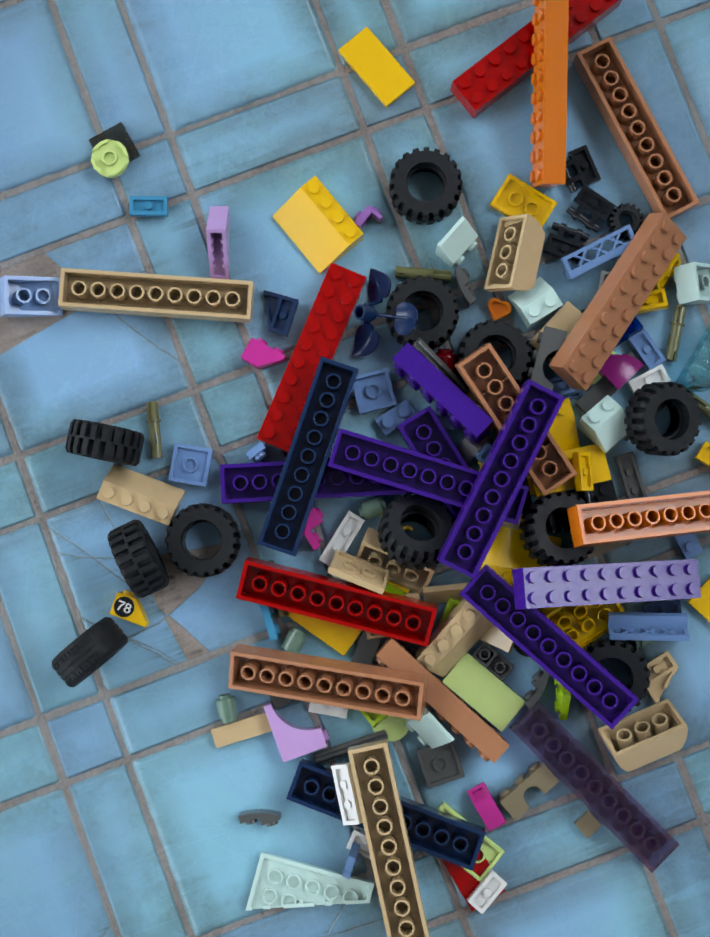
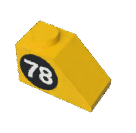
(129, 608)

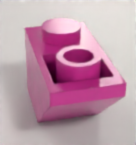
(262, 356)

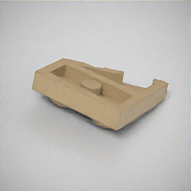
(661, 671)

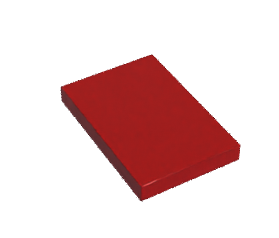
(466, 882)

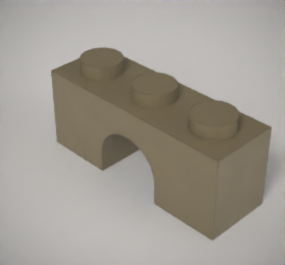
(513, 798)

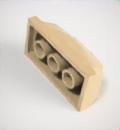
(515, 254)
(645, 736)

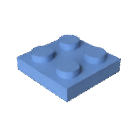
(374, 391)
(190, 464)

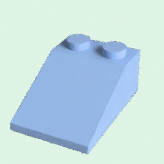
(29, 296)

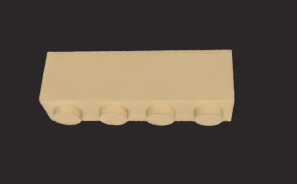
(141, 494)
(409, 578)
(453, 639)

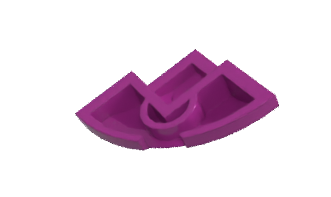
(620, 369)

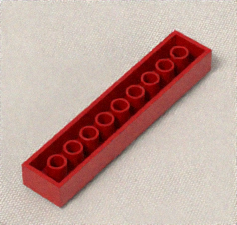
(511, 60)
(318, 338)
(336, 601)

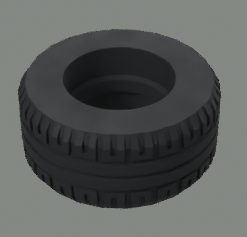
(89, 651)

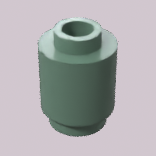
(372, 507)
(294, 640)
(227, 708)

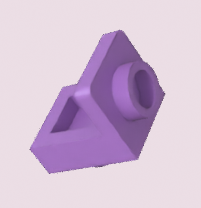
(362, 218)

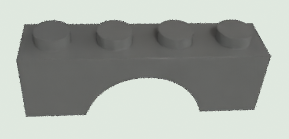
(550, 342)

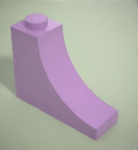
(218, 241)
(292, 739)

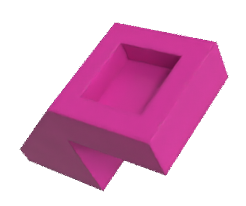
(314, 520)
(486, 807)

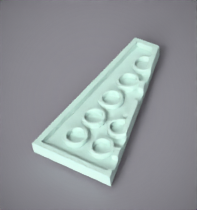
(299, 884)

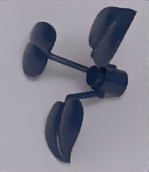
(405, 319)

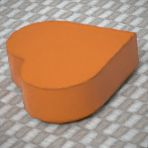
(498, 309)

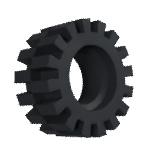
(625, 210)

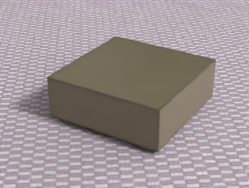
(587, 824)

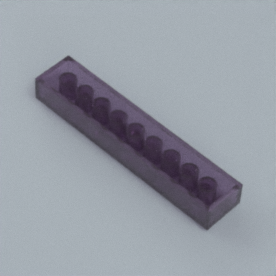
(594, 786)

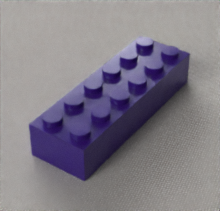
(443, 393)
(427, 436)

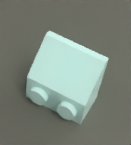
(456, 243)
(692, 283)
(536, 303)
(604, 424)
(429, 730)

